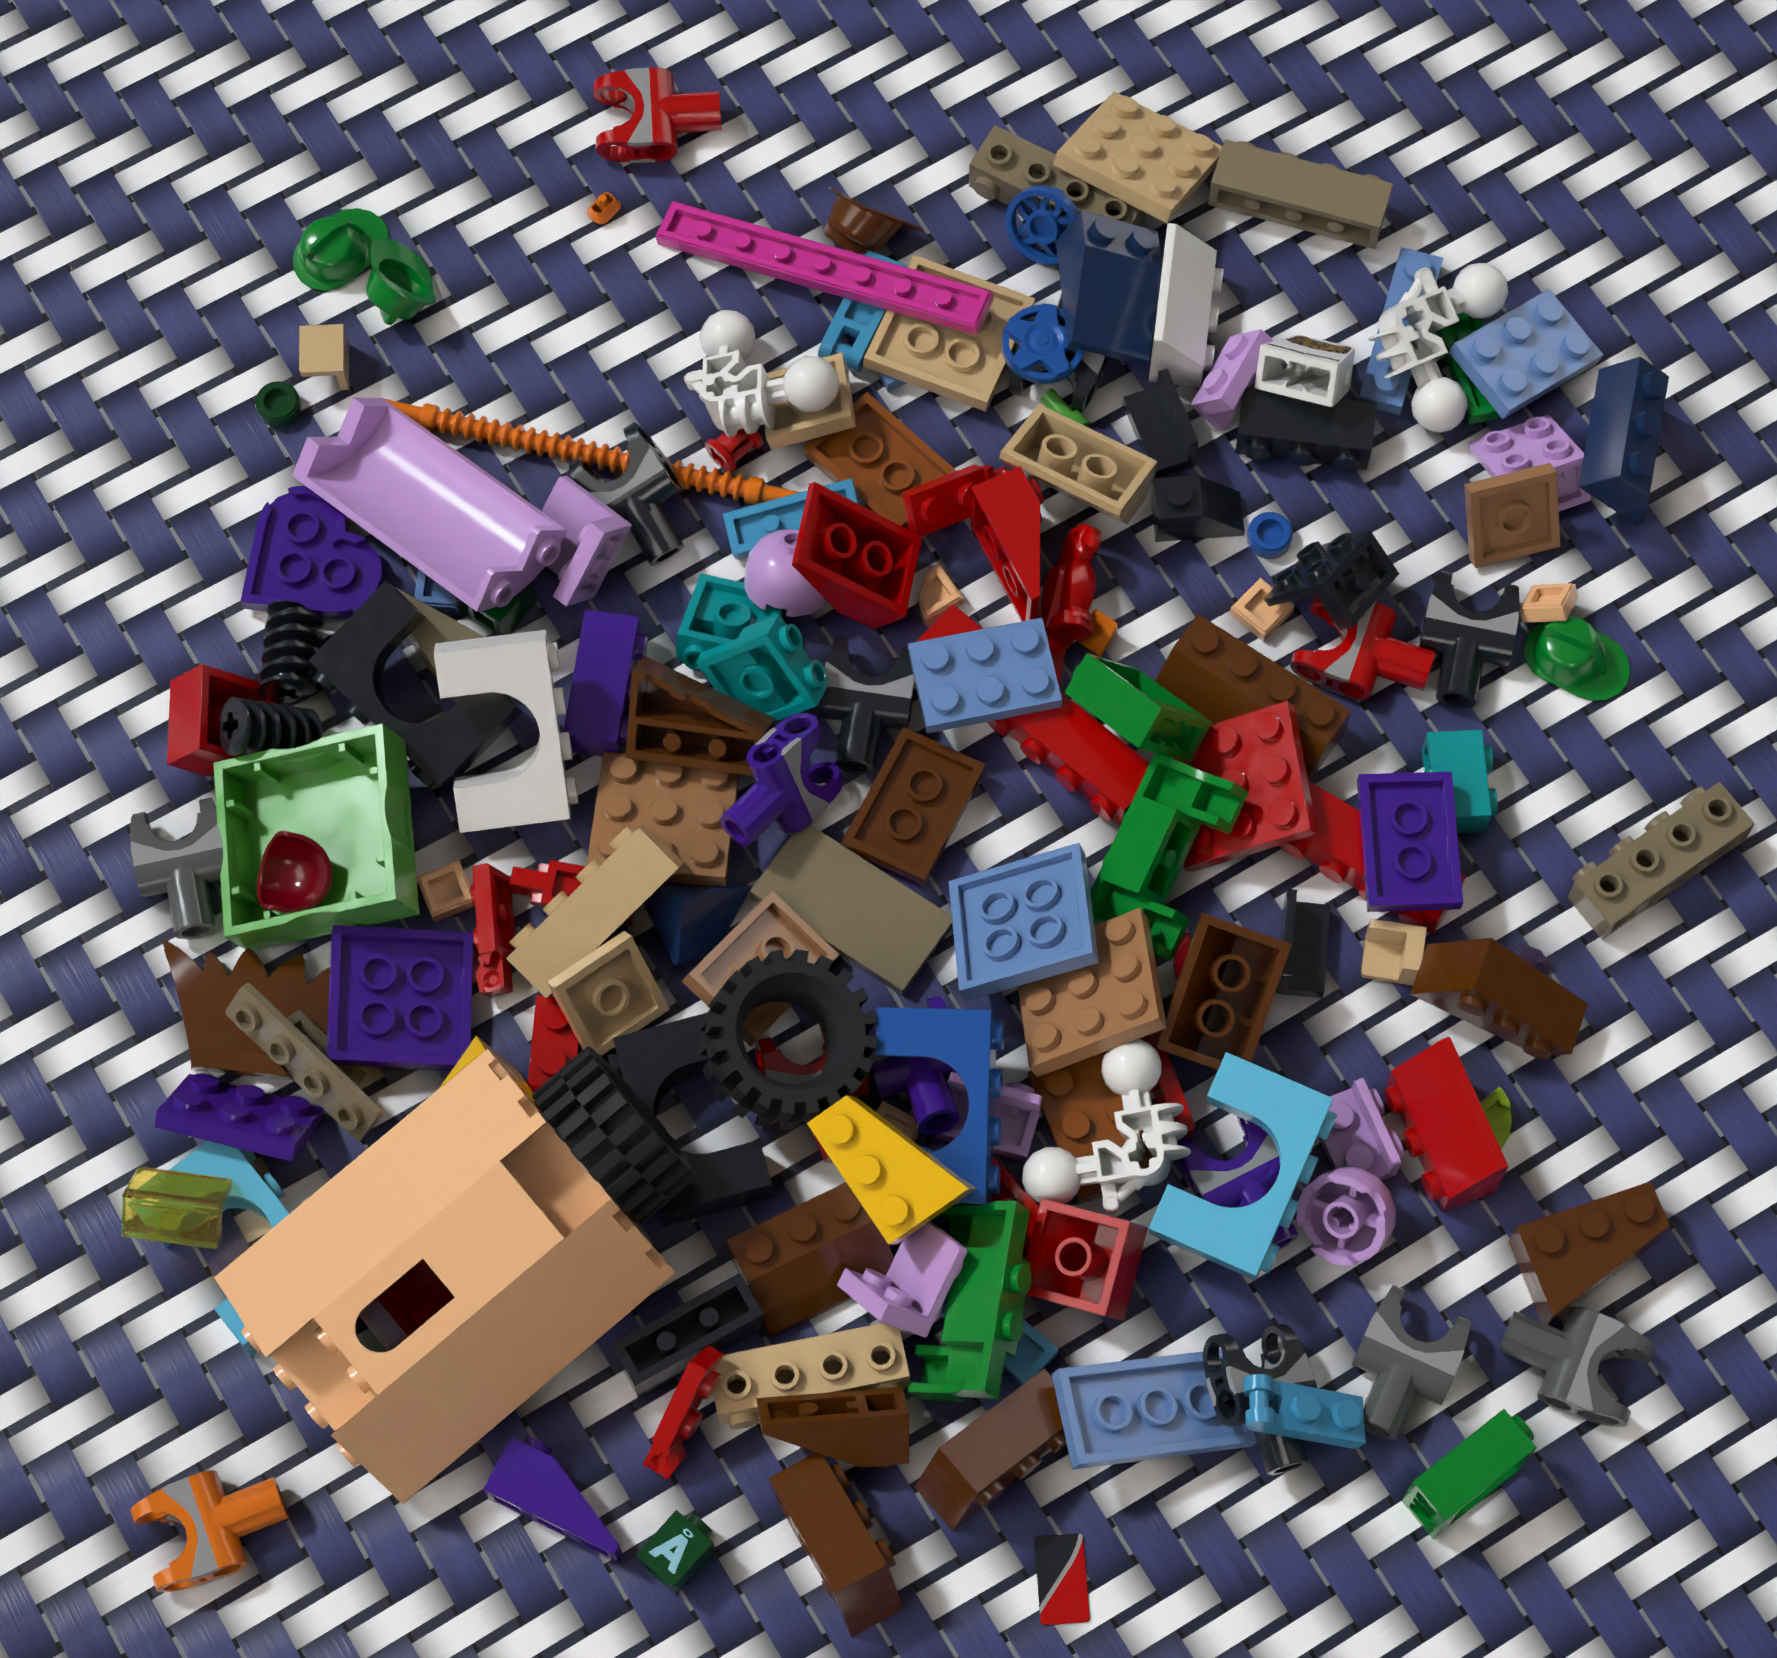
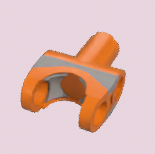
(211, 1525)

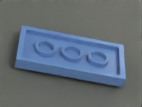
(1141, 1411)

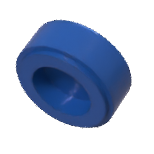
(1269, 535)

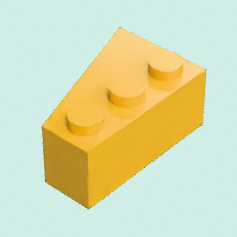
(885, 1169)

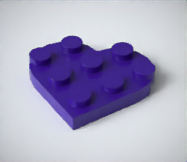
(309, 558)

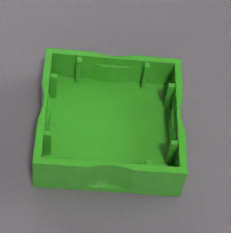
(345, 796)

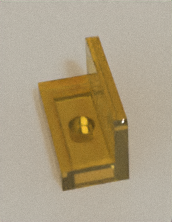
(174, 1207)

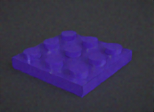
(399, 997)

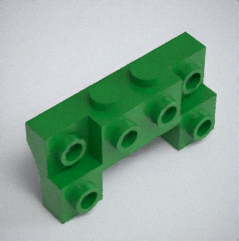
(1156, 841)
(982, 1305)

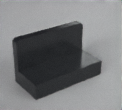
(1162, 426)
(1307, 930)

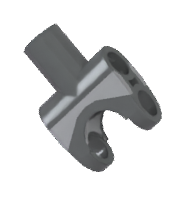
(181, 869)
(1574, 1358)
(1404, 1366)

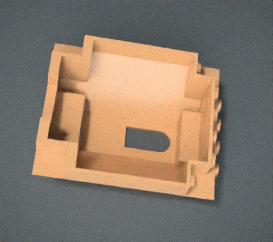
(506, 1226)

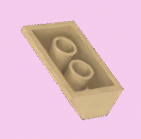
(1081, 463)

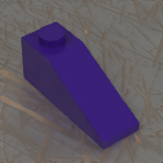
(540, 1490)

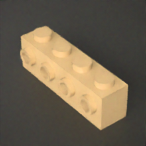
(596, 908)
(819, 1364)

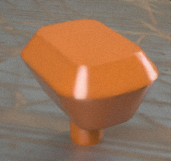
(603, 208)

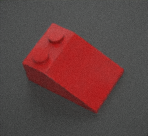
(1007, 527)
(856, 558)

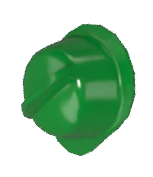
(337, 248)
(398, 281)
(1577, 659)

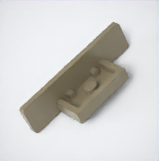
(301, 1052)

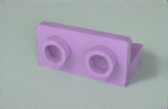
(1360, 1134)

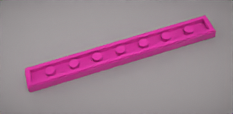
(825, 268)

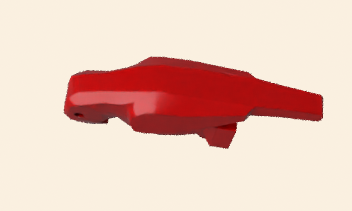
(1069, 593)

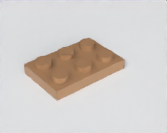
(765, 929)

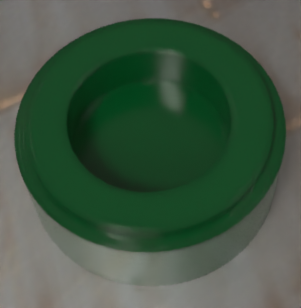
(278, 404)

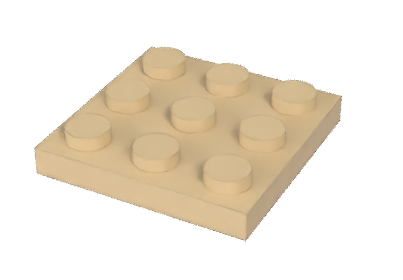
(1139, 156)
(944, 358)

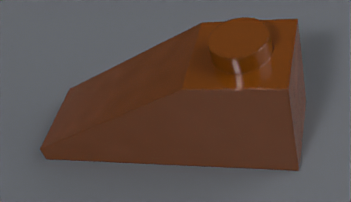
(849, 1426)

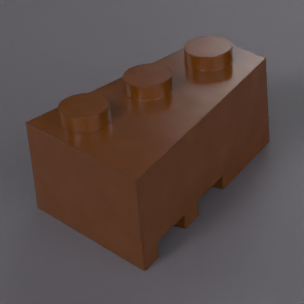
(689, 722)
(1500, 995)
(1584, 1246)
(993, 1451)
(838, 1541)

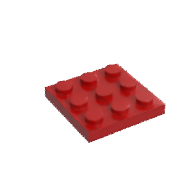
(1267, 760)

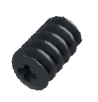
(287, 652)
(261, 726)

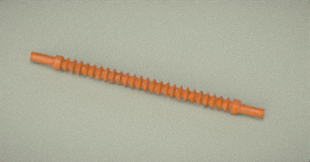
(431, 418)

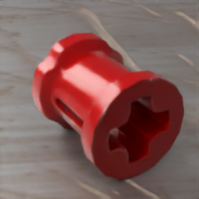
(728, 451)

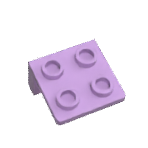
(1531, 445)
(590, 540)
(914, 1284)

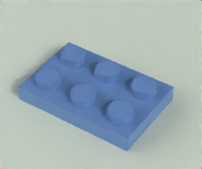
(1525, 353)
(984, 675)

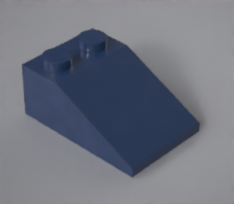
(1109, 286)

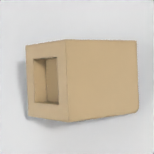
(324, 352)
(1393, 951)

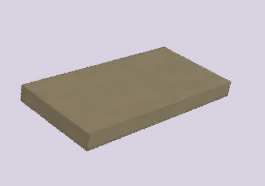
(856, 907)

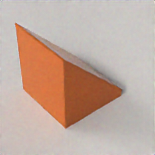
(1104, 633)

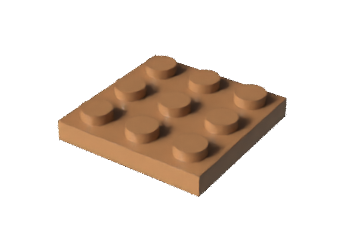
(676, 804)
(1098, 1004)

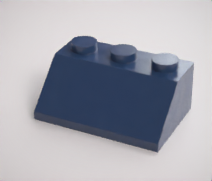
(1624, 436)

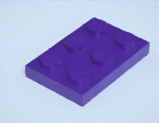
(1409, 841)
(239, 1116)

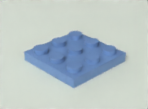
(1023, 922)

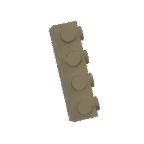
(1011, 164)
(1300, 193)
(1660, 859)

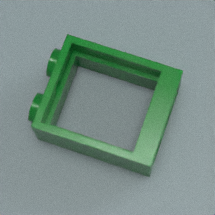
(1138, 707)
(1469, 1472)

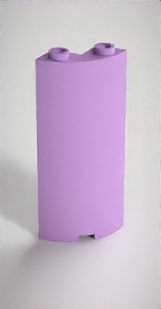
(430, 504)

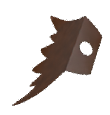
(205, 994)

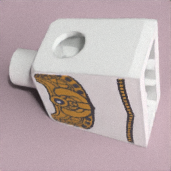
(1315, 370)

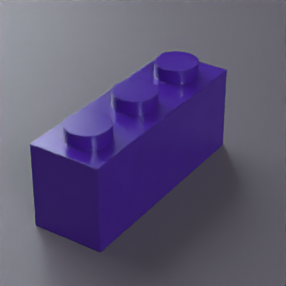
(602, 682)

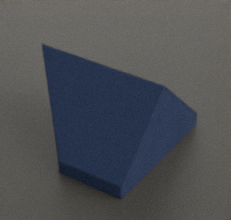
(694, 917)

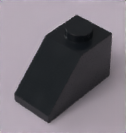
(1195, 509)

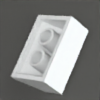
(1185, 309)

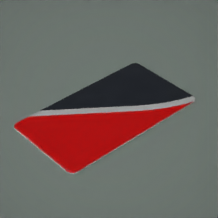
(1061, 1579)

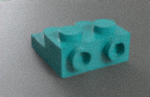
(716, 616)
(767, 669)

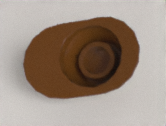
(861, 227)

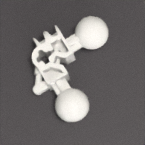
(1477, 292)
(744, 395)
(1132, 1073)

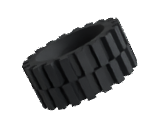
(819, 994)
(614, 1135)

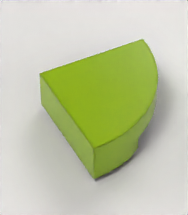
(1499, 1115)

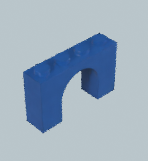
(969, 1045)

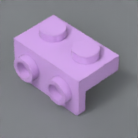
(1230, 375)
(1018, 1111)

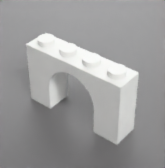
(523, 669)

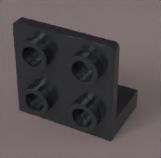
(1343, 575)

